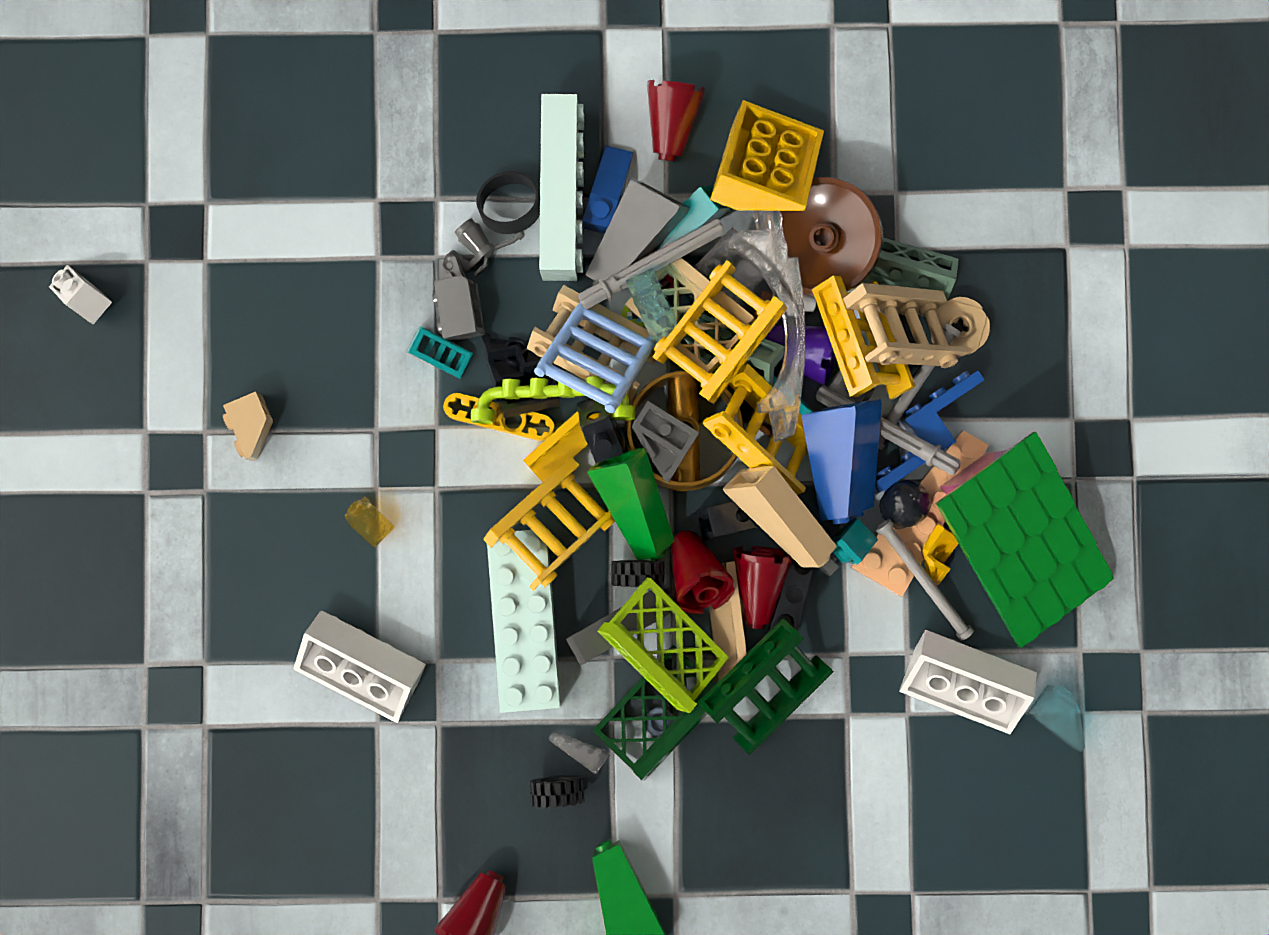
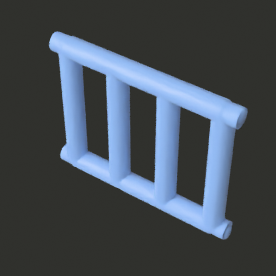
(622, 382)

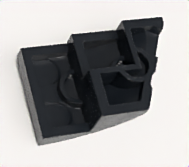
(514, 361)

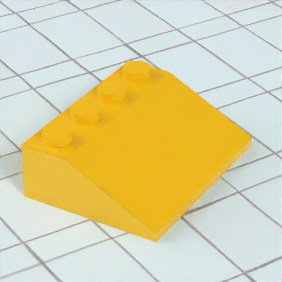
(767, 162)

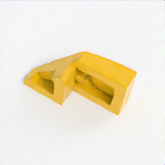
(936, 551)

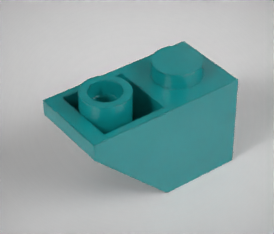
(853, 542)

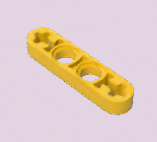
(499, 420)

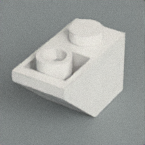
(79, 294)

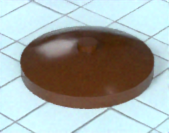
(834, 234)

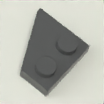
(663, 438)

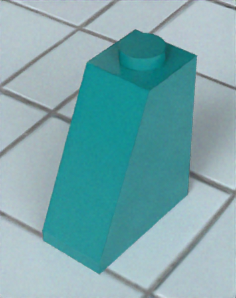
(701, 212)

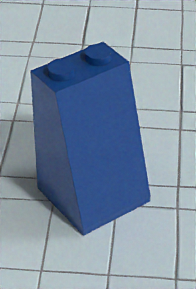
(844, 457)

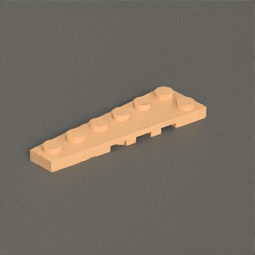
(882, 561)

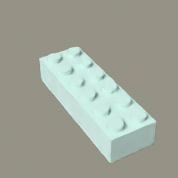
(559, 185)
(523, 629)

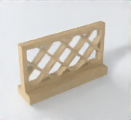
(695, 283)

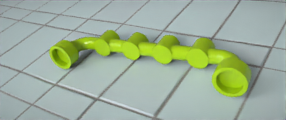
(540, 389)

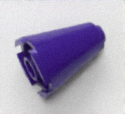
(818, 351)

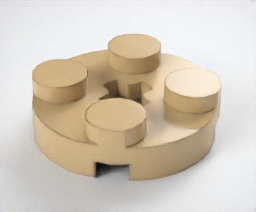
(973, 318)

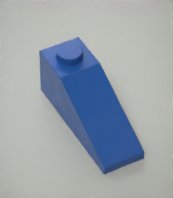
(607, 189)

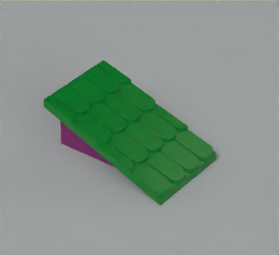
(1024, 537)

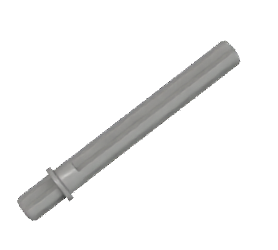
(656, 260)
(899, 436)

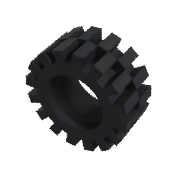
(634, 572)
(557, 791)

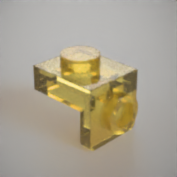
(368, 521)

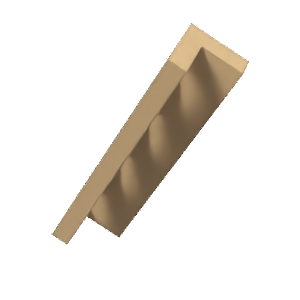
(728, 627)

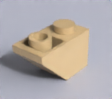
(250, 423)

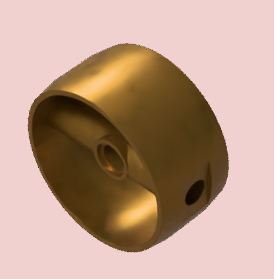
(684, 407)

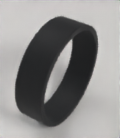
(500, 180)

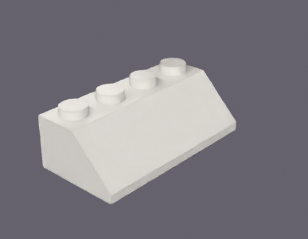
(358, 666)
(969, 682)

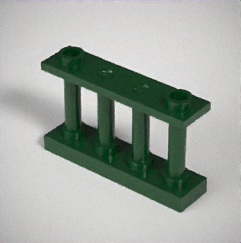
(750, 672)

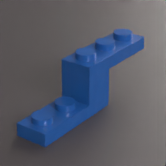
(928, 426)

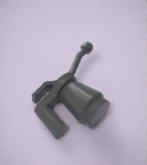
(473, 238)

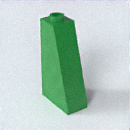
(634, 502)
(621, 894)

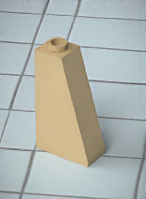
(781, 514)

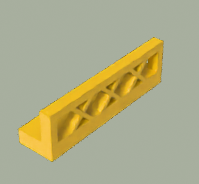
(558, 448)

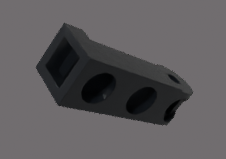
(792, 596)

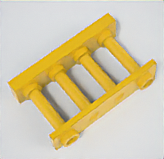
(749, 335)
(850, 348)
(753, 389)
(525, 514)

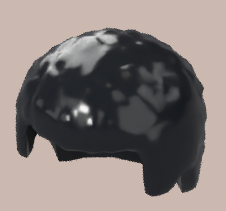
(905, 504)

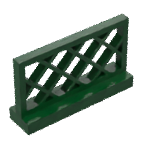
(668, 739)

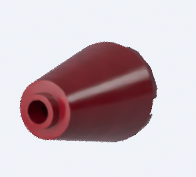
(672, 115)
(698, 575)
(760, 582)
(476, 909)

